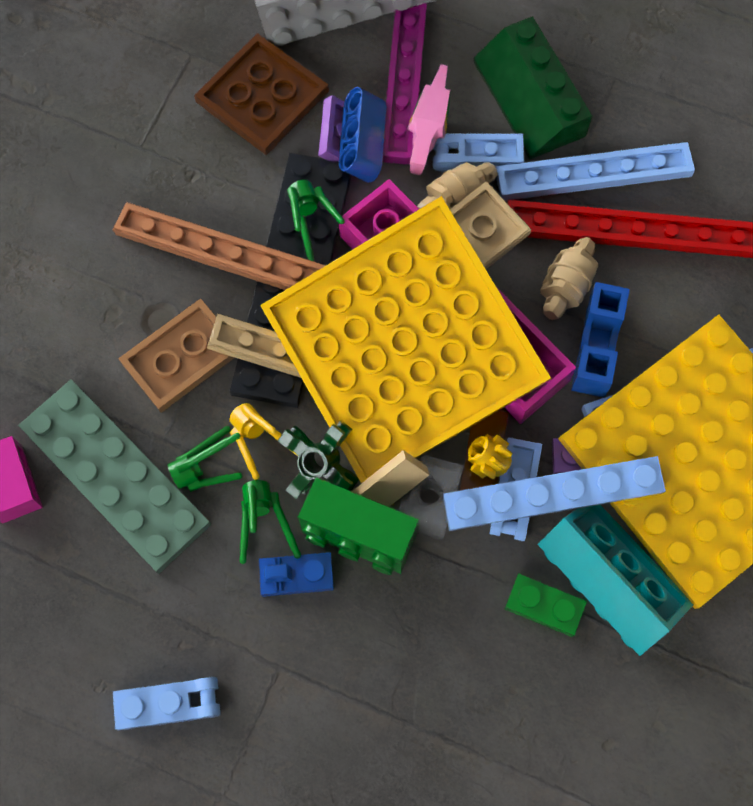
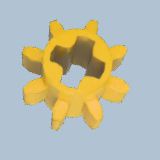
(489, 456)

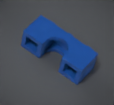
(598, 341)

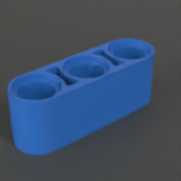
(362, 135)

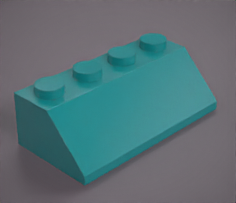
(615, 576)

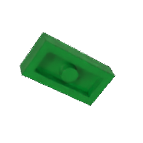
(545, 605)

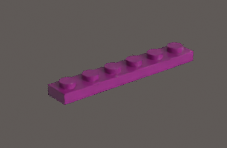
(403, 82)

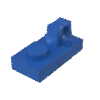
(296, 576)

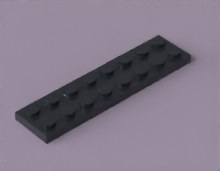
(254, 380)

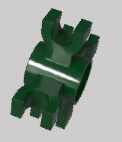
(328, 449)

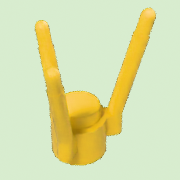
(250, 425)

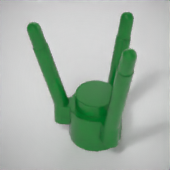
(304, 202)
(187, 468)
(256, 503)

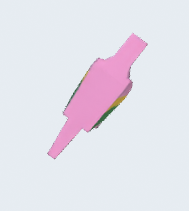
(429, 120)

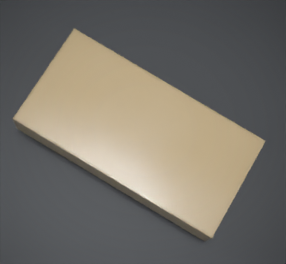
(393, 479)

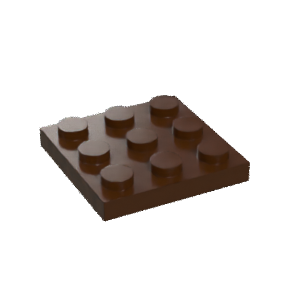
(261, 93)

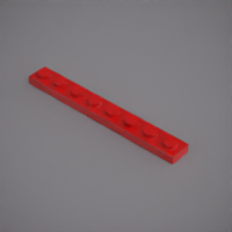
(637, 229)

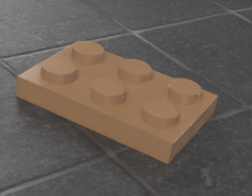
(175, 357)

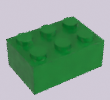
(357, 526)

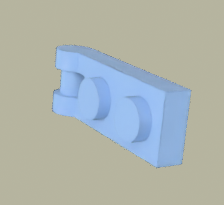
(478, 149)
(523, 466)
(165, 704)

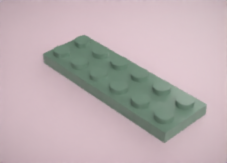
(115, 476)

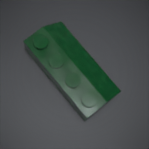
(533, 88)

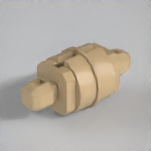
(459, 183)
(569, 278)

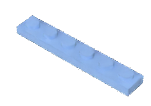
(595, 171)
(553, 493)

